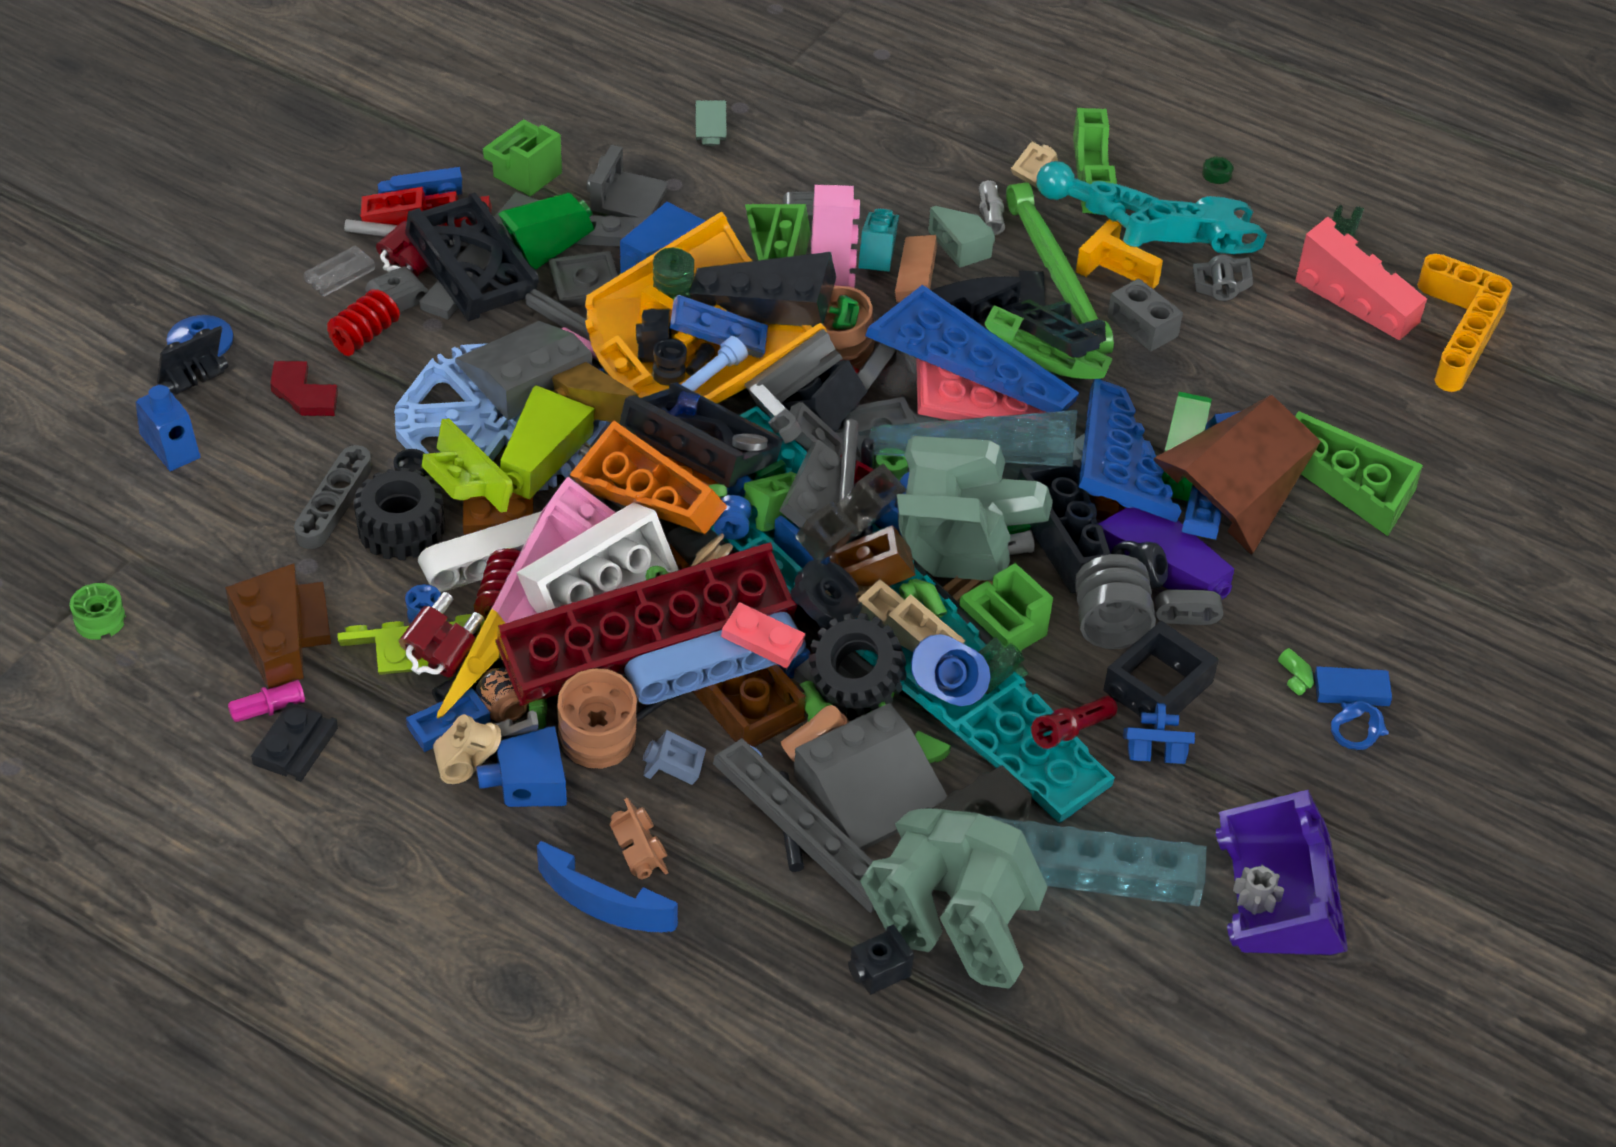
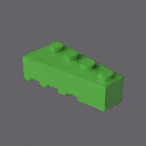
(1361, 474)

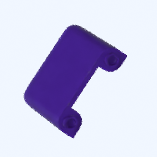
(1295, 843)

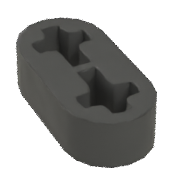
(1189, 607)

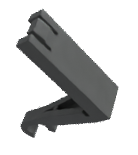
(788, 377)

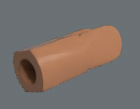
(822, 723)

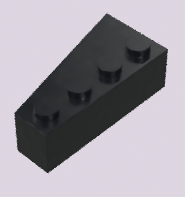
(770, 290)
(1072, 531)

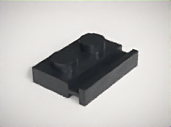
(294, 741)

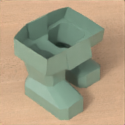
(962, 506)
(981, 868)

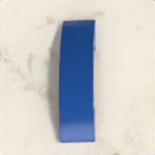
(644, 913)

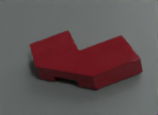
(290, 381)

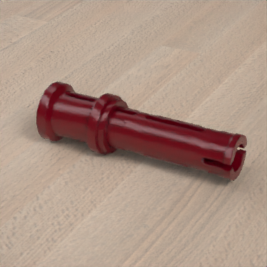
(1067, 723)

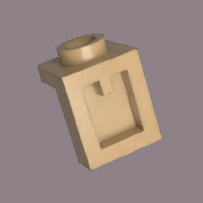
(1031, 161)

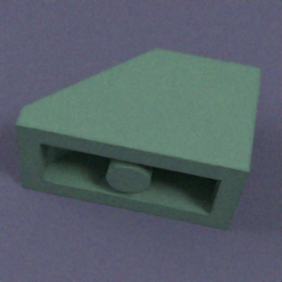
(710, 122)
(961, 235)

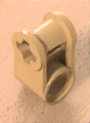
(464, 748)

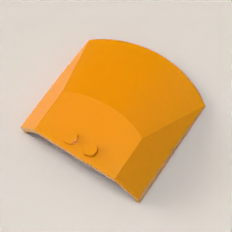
(616, 308)

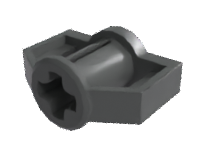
(1222, 271)

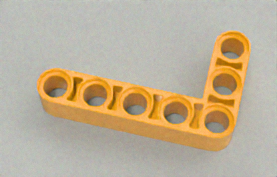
(1485, 299)

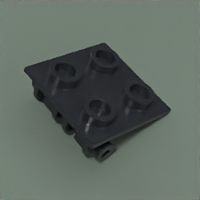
(196, 355)

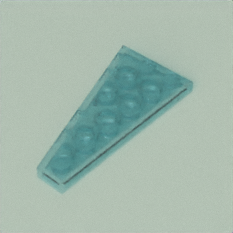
(1023, 438)

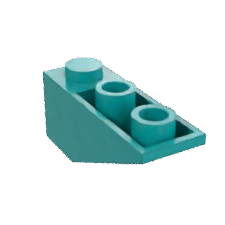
(878, 240)

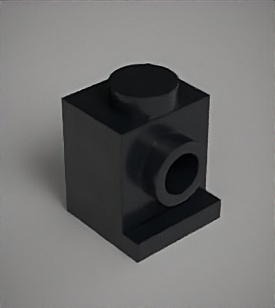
(654, 327)
(881, 960)

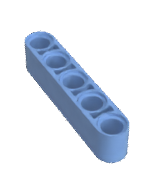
(694, 665)

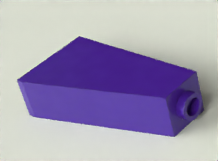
(1189, 559)

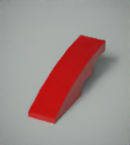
(394, 206)

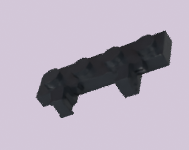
(1054, 326)

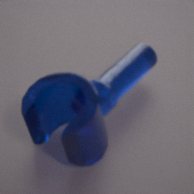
(686, 404)

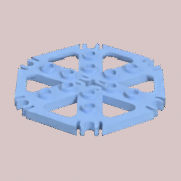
(474, 417)

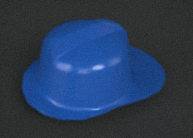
(950, 670)

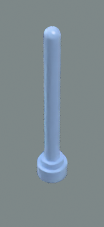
(731, 353)

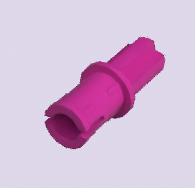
(266, 701)

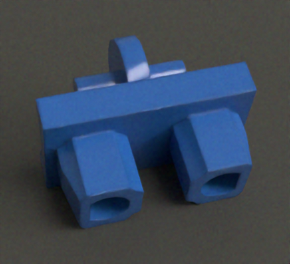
(1175, 741)

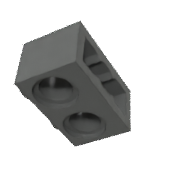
(1145, 314)

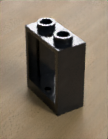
(1175, 651)

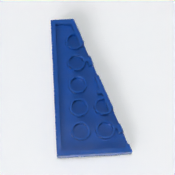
(953, 341)
(1118, 459)

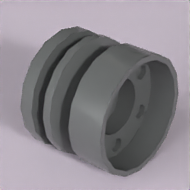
(1114, 601)

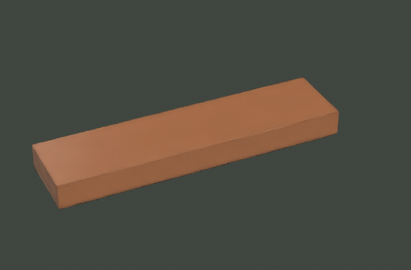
(916, 265)

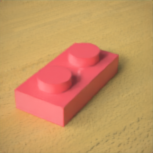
(763, 635)

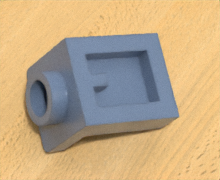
(674, 756)

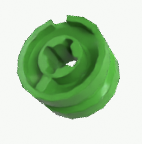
(97, 610)

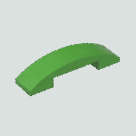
(1007, 325)

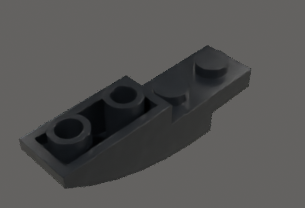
(979, 295)

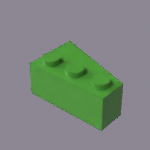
(778, 230)

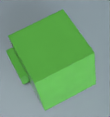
(526, 156)
(1011, 607)

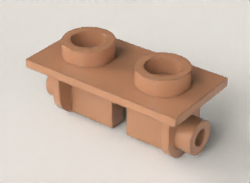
(647, 850)

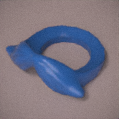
(1350, 712)

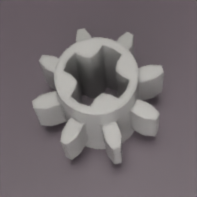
(1258, 889)

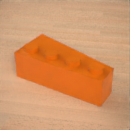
(631, 471)

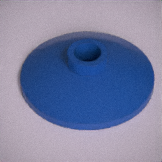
(190, 326)

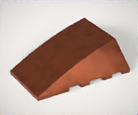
(1245, 465)

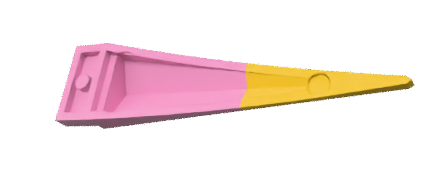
(562, 519)

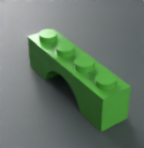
(1091, 148)

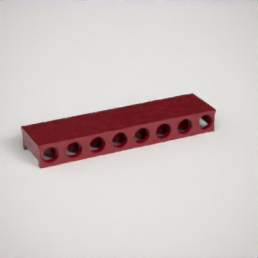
(637, 619)

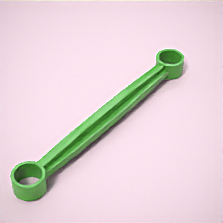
(1021, 203)

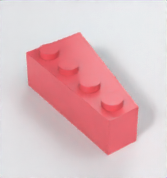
(1358, 282)

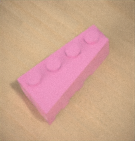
(834, 228)

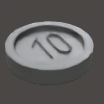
(749, 442)

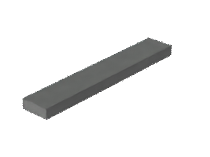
(437, 299)
(796, 817)

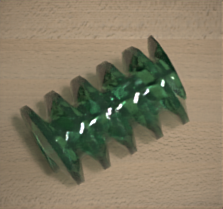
(673, 272)

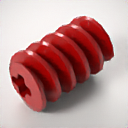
(362, 321)

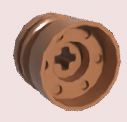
(852, 343)
(597, 718)

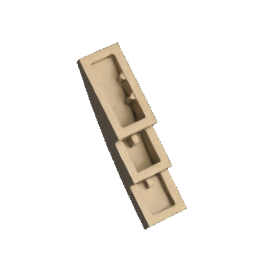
(906, 617)

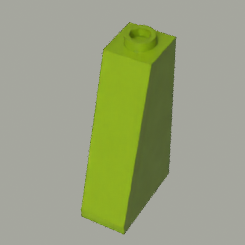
(545, 439)

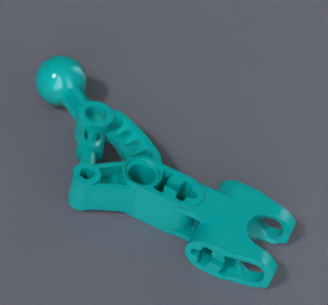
(1207, 221)

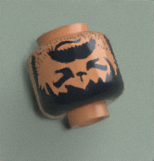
(499, 696)

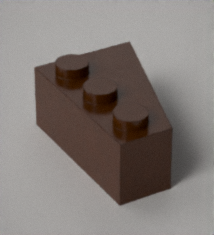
(270, 623)

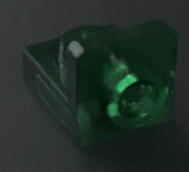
(1002, 662)

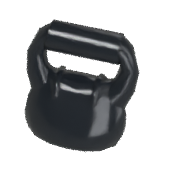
(1151, 555)

